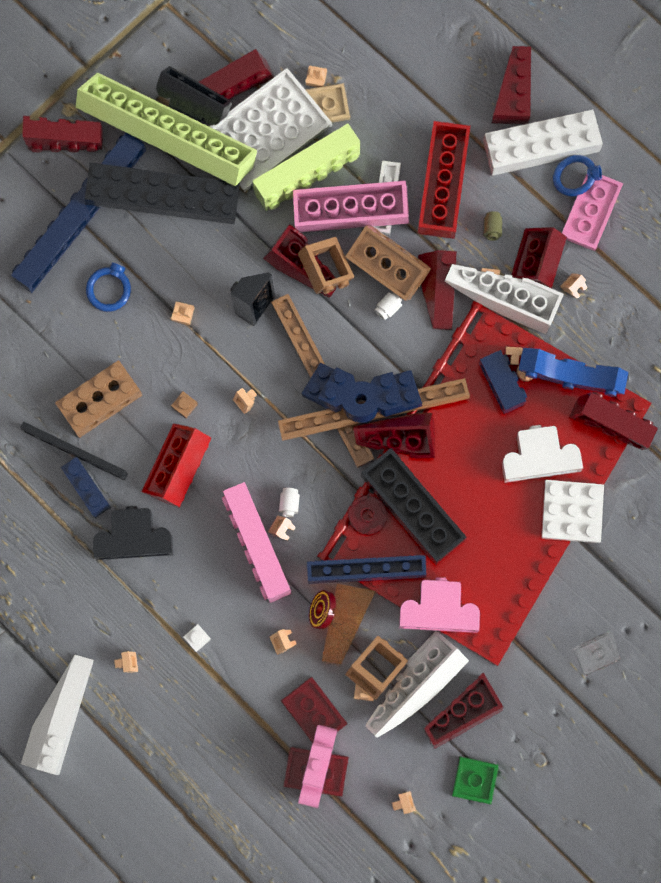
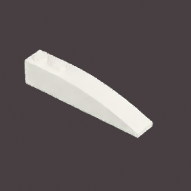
(509, 296)
(423, 678)
(56, 721)

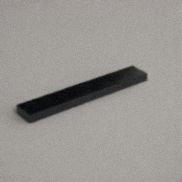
(74, 451)

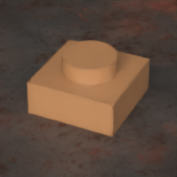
(184, 404)

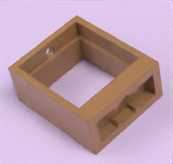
(312, 268)
(368, 681)

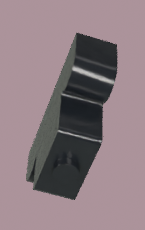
(192, 97)
(132, 536)

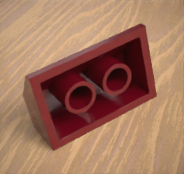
(539, 255)

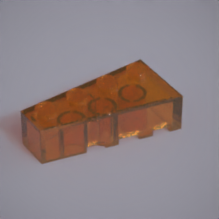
(349, 613)

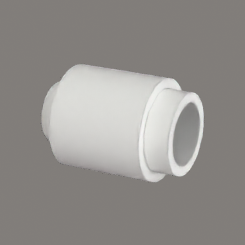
(388, 306)
(289, 502)

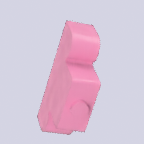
(439, 609)
(317, 766)

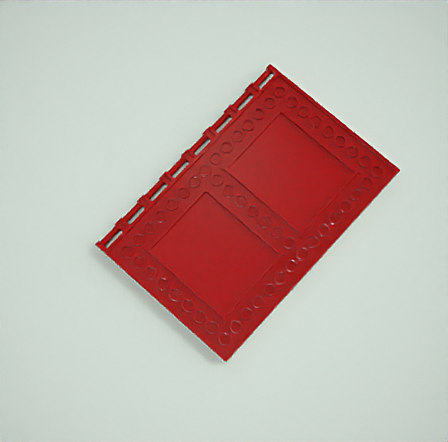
(503, 556)

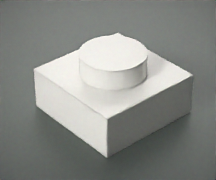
(197, 638)

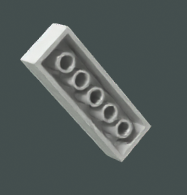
(542, 142)

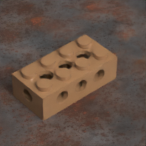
(376, 265)
(99, 386)

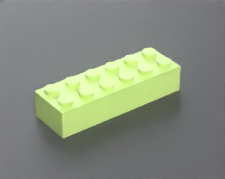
(307, 167)

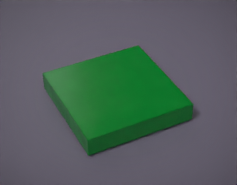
(475, 780)

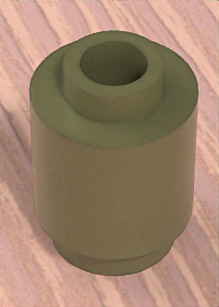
(492, 226)

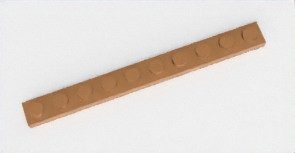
(311, 359)
(329, 420)

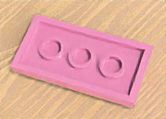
(592, 212)

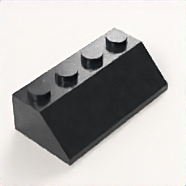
(252, 296)

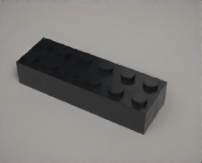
(413, 506)

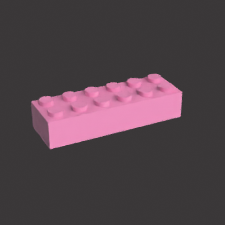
(351, 206)
(258, 545)

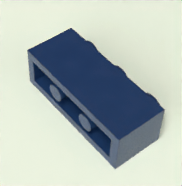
(503, 381)
(85, 487)

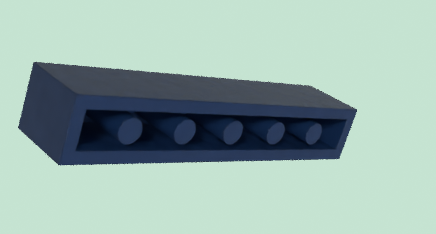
(366, 569)

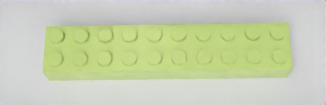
(166, 129)

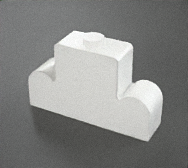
(540, 456)

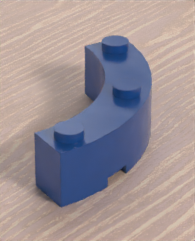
(573, 373)

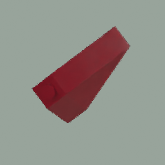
(285, 258)
(438, 293)
(404, 434)

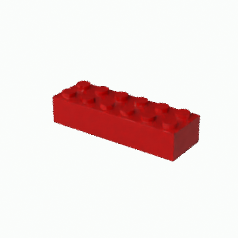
(444, 180)

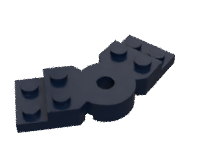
(385, 394)

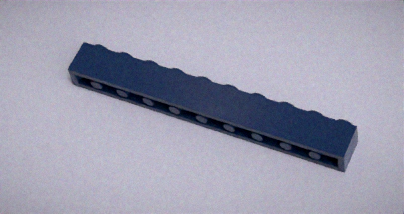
(71, 220)

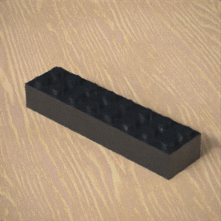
(161, 193)

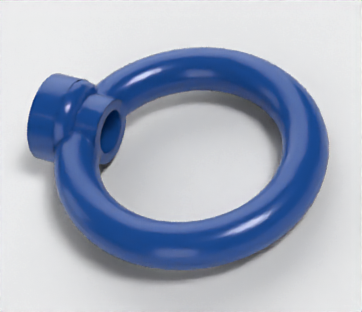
(593, 172)
(116, 271)

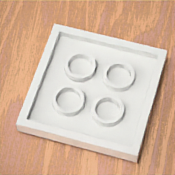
(572, 511)

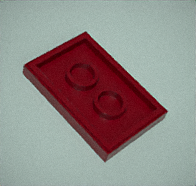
(312, 708)
(334, 778)

